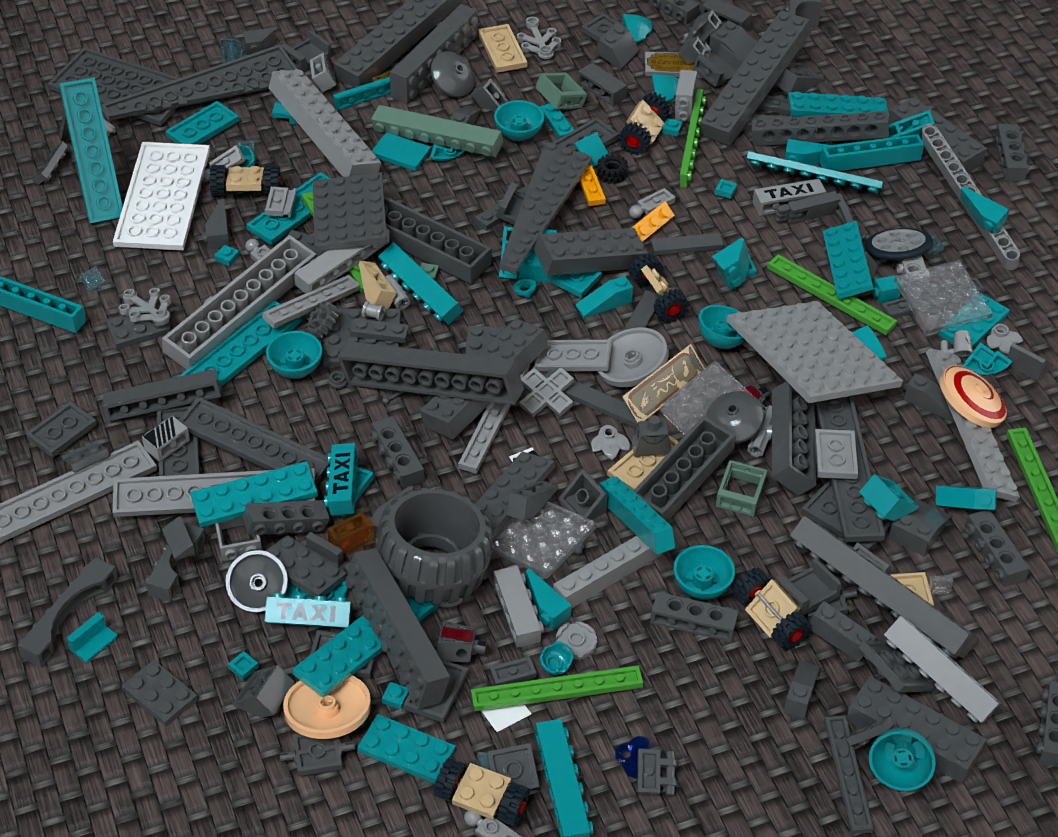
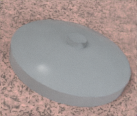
(634, 356)

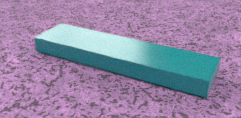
(362, 93)

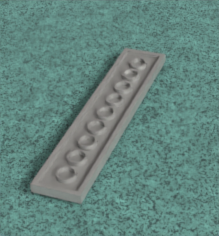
(977, 439)
(72, 490)
(168, 493)

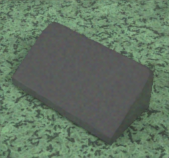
(178, 539)

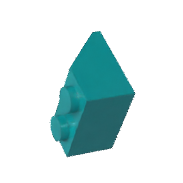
(732, 264)
(887, 498)

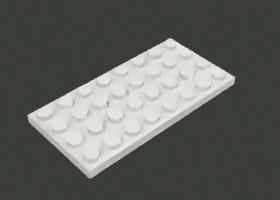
(162, 196)

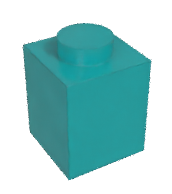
(885, 289)

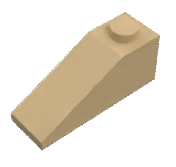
(375, 285)

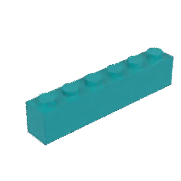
(872, 153)
(422, 285)
(41, 305)
(638, 516)
(562, 780)

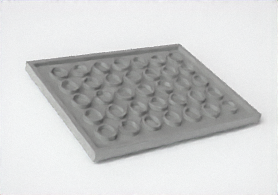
(814, 351)

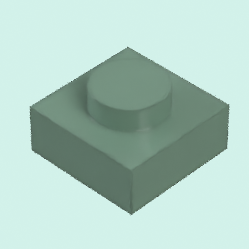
(431, 269)

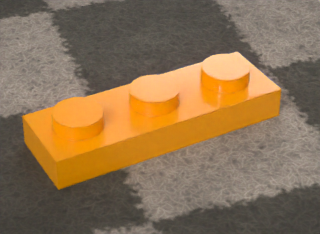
(592, 188)
(653, 220)

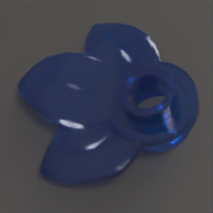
(632, 747)

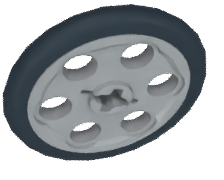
(898, 243)

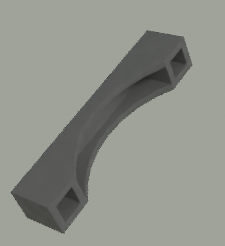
(92, 582)

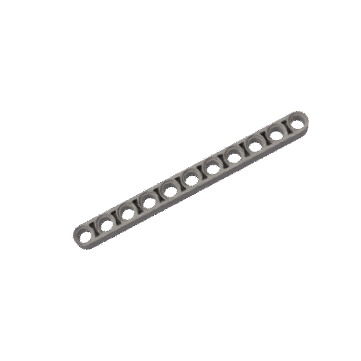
(957, 178)

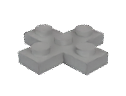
(547, 392)

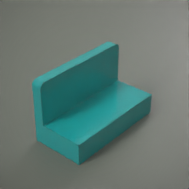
(91, 638)

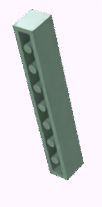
(437, 131)

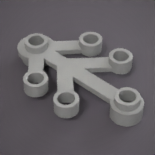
(544, 51)
(159, 317)

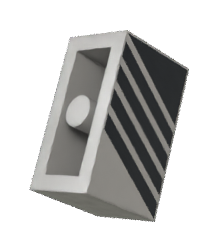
(323, 72)
(166, 438)

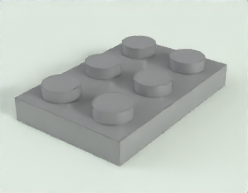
(836, 454)

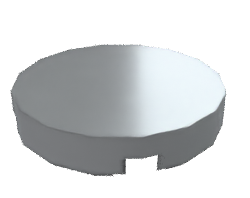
(579, 638)

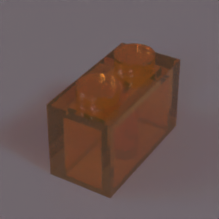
(351, 532)

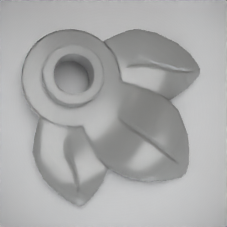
(1002, 338)
(610, 443)

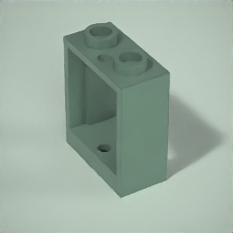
(548, 86)
(739, 502)

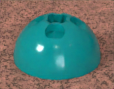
(519, 120)
(716, 329)
(294, 354)
(703, 572)
(906, 768)

